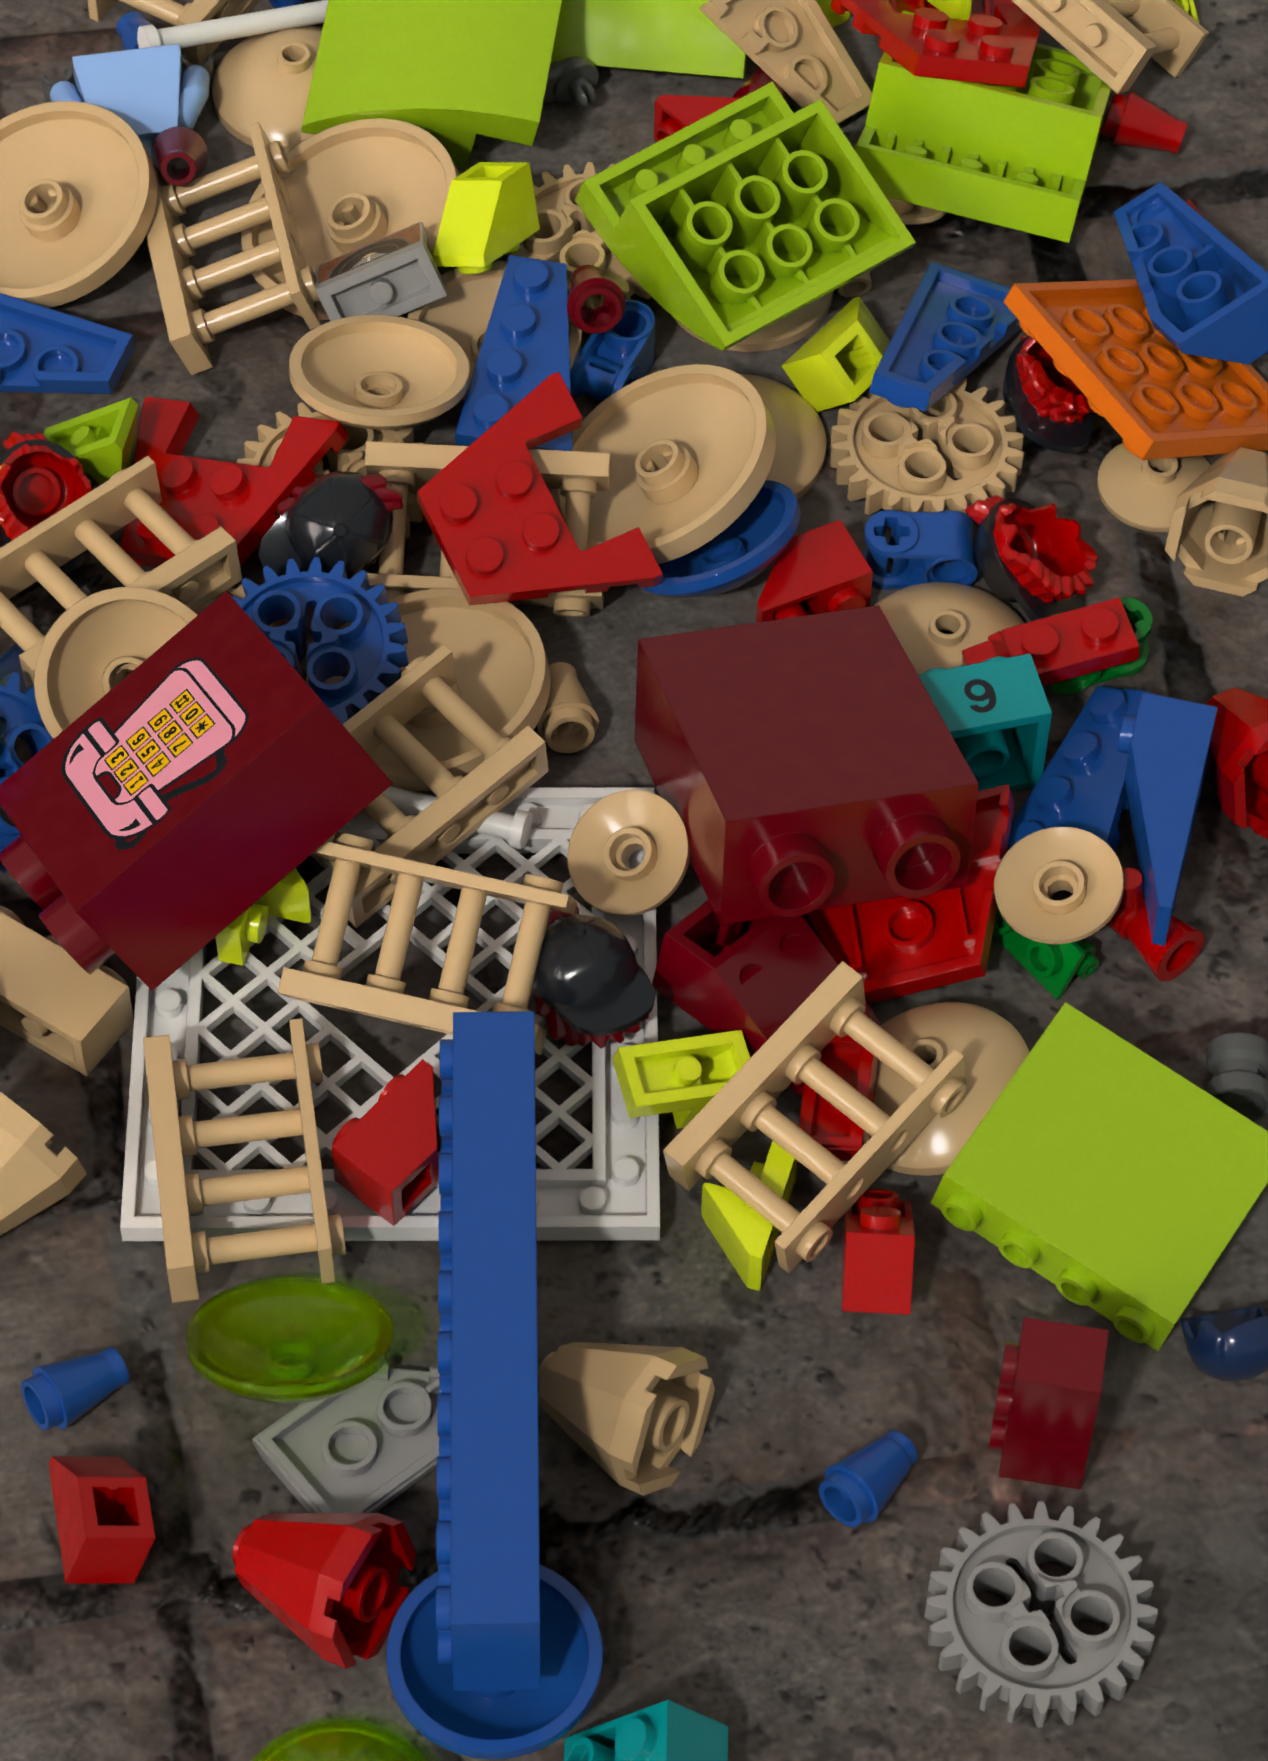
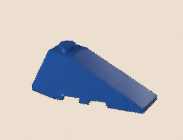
(1195, 279)
(1164, 786)

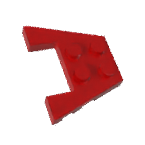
(934, 46)
(221, 493)
(504, 524)
(930, 939)

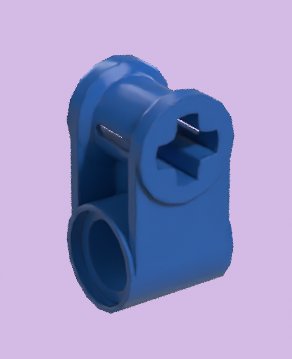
(616, 356)
(921, 547)

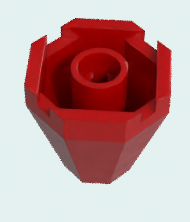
(1241, 758)
(328, 1577)

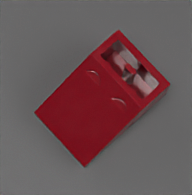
(742, 972)

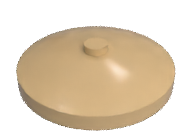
(358, 188)
(70, 200)
(683, 457)
(497, 669)

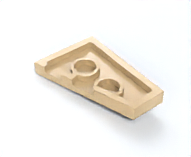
(796, 50)

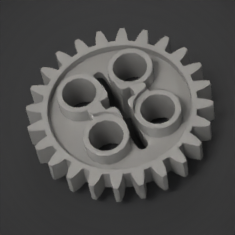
(985, 1636)

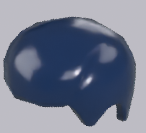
(1228, 1343)

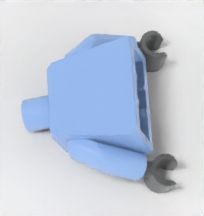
(142, 86)

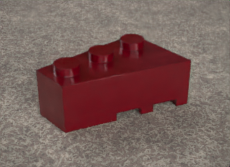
(1048, 1402)

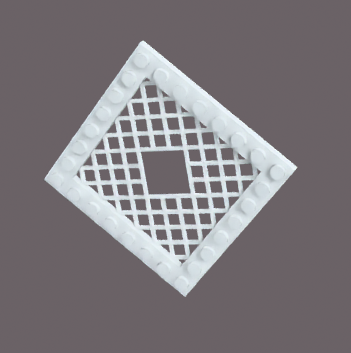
(601, 1203)

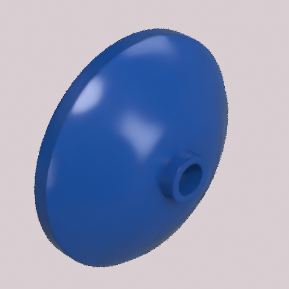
(738, 551)
(497, 1721)

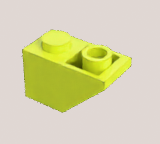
(486, 216)
(839, 358)

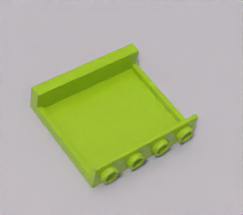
(1108, 1176)

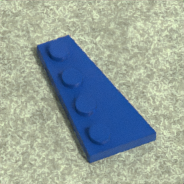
(943, 337)
(520, 347)
(1086, 775)

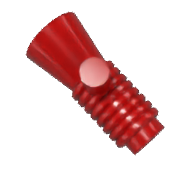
(1132, 924)

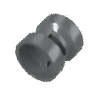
(1239, 1073)

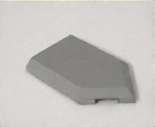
(358, 1445)

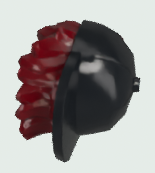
(333, 519)
(590, 981)

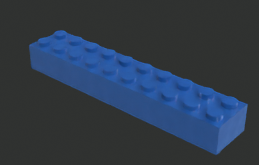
(488, 1356)

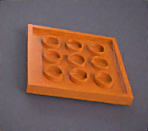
(1137, 378)

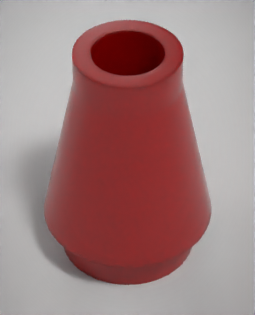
(1141, 124)

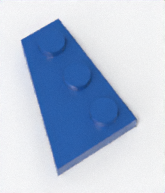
(58, 351)

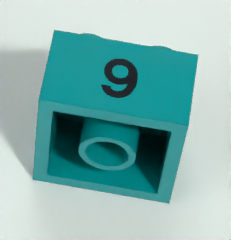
(995, 718)

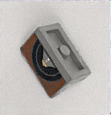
(381, 277)

